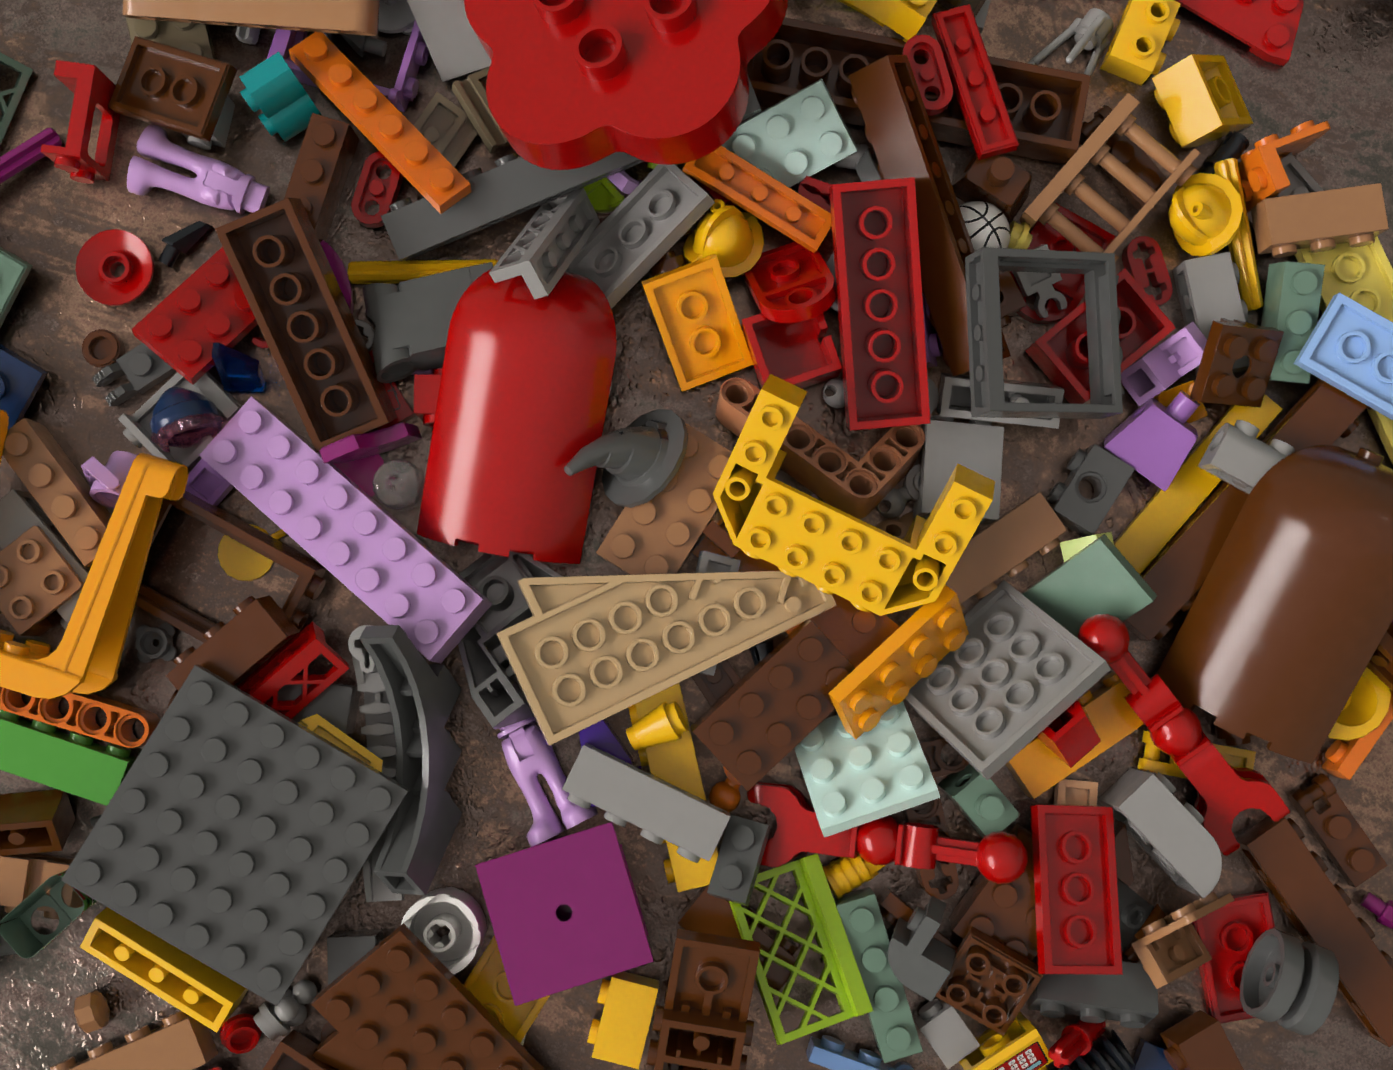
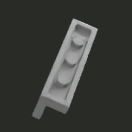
(548, 243)

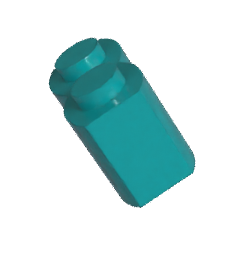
(279, 96)

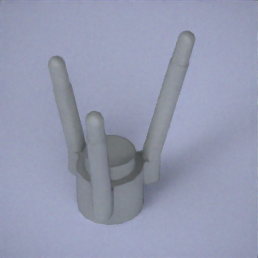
(1089, 34)

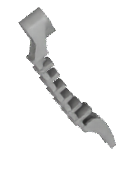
(380, 741)

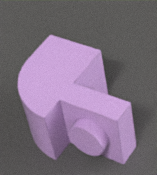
(1164, 364)

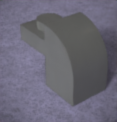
(916, 955)

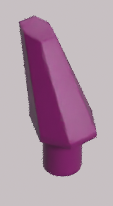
(1382, 910)

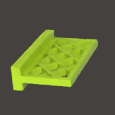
(832, 945)

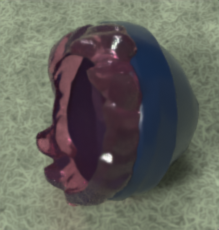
(183, 419)

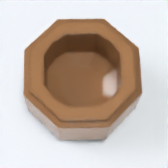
(91, 1011)

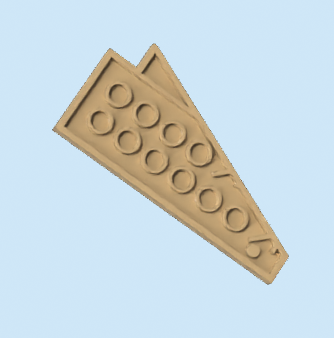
(628, 637)

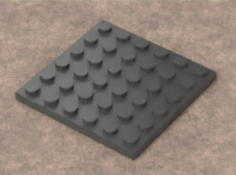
(235, 834)

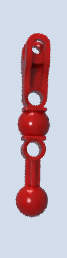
(1178, 732)
(882, 841)

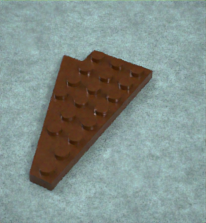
(411, 1014)

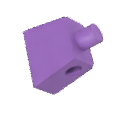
(1156, 438)

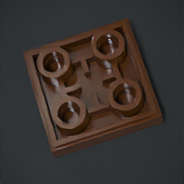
(989, 981)

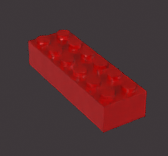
(880, 303)

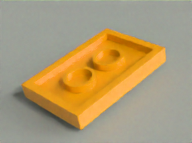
(697, 322)

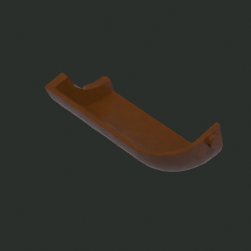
(1292, 602)

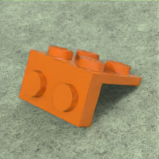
(1262, 167)

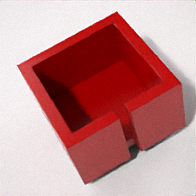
(791, 350)

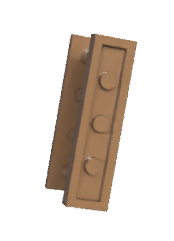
(1097, 152)

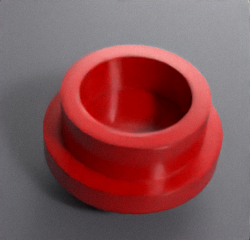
(240, 1033)

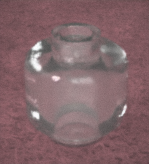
(394, 473)

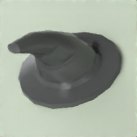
(636, 458)

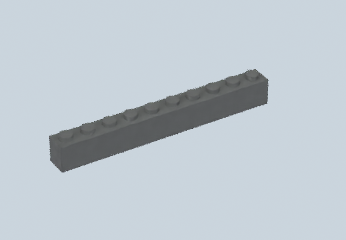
(497, 196)

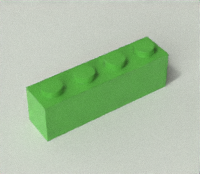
(62, 759)

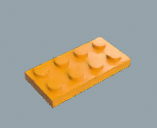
(899, 663)

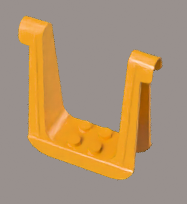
(102, 616)

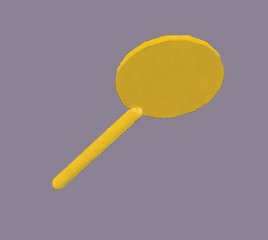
(242, 561)

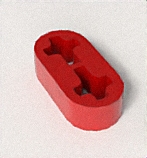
(1154, 264)

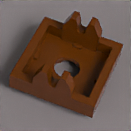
(1226, 344)

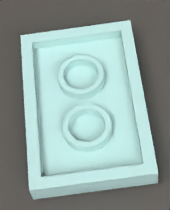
(794, 136)

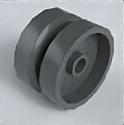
(1289, 982)

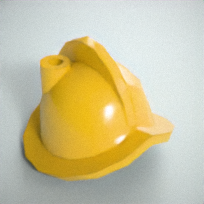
(1205, 214)
(729, 235)
(1363, 709)

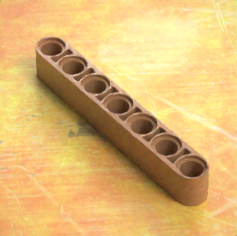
(322, 16)

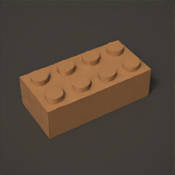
(667, 528)

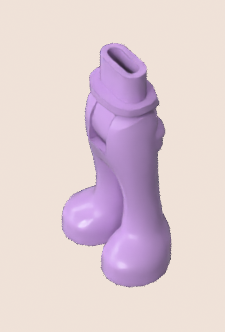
(215, 184)
(527, 757)

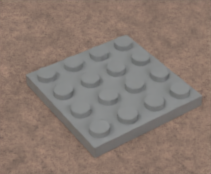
(1005, 680)

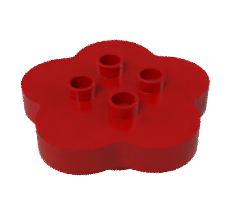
(620, 74)

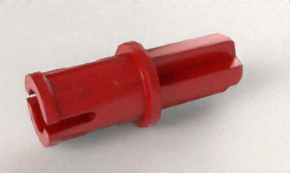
(1075, 1042)

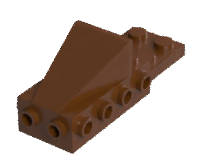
(706, 1004)

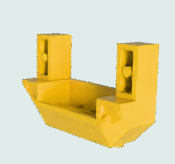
(827, 544)

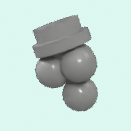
(291, 1010)

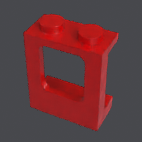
(90, 90)

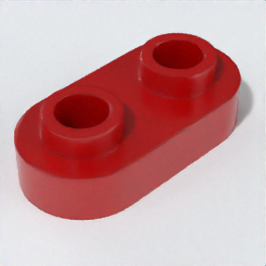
(932, 75)
(375, 191)

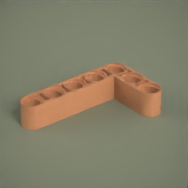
(892, 454)

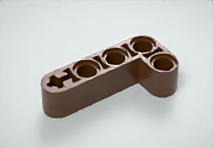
(934, 815)

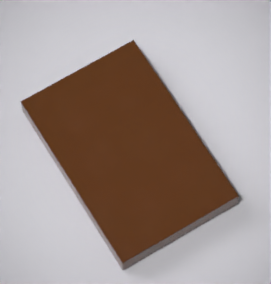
(172, 88)

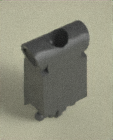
(414, 320)

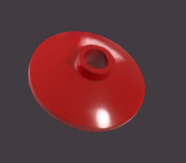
(102, 256)

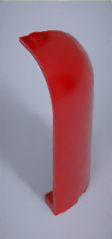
(513, 406)

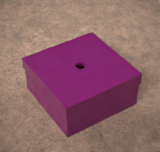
(564, 913)

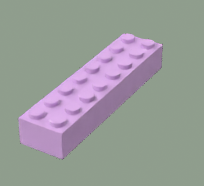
(345, 530)

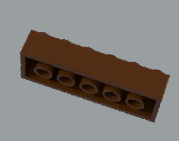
(306, 322)

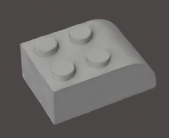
(1166, 829)

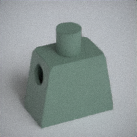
(979, 801)

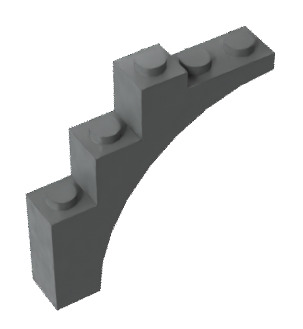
(425, 758)

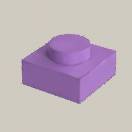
(207, 483)

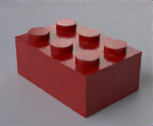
(1064, 348)

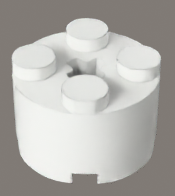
(460, 914)

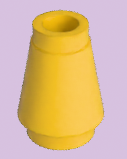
(658, 727)

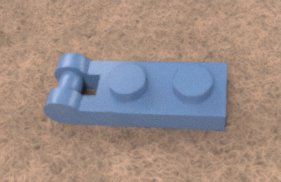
(832, 1055)

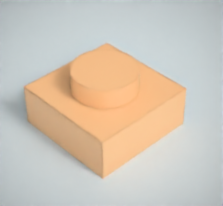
(1076, 793)

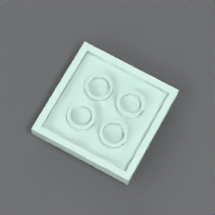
(864, 776)

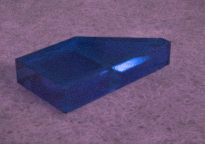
(237, 370)

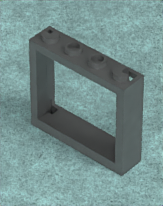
(986, 335)

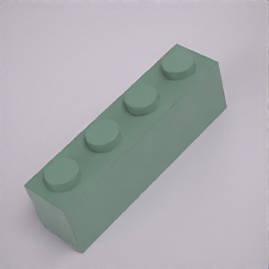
(891, 1014)

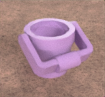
(108, 480)

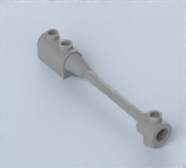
(1240, 457)

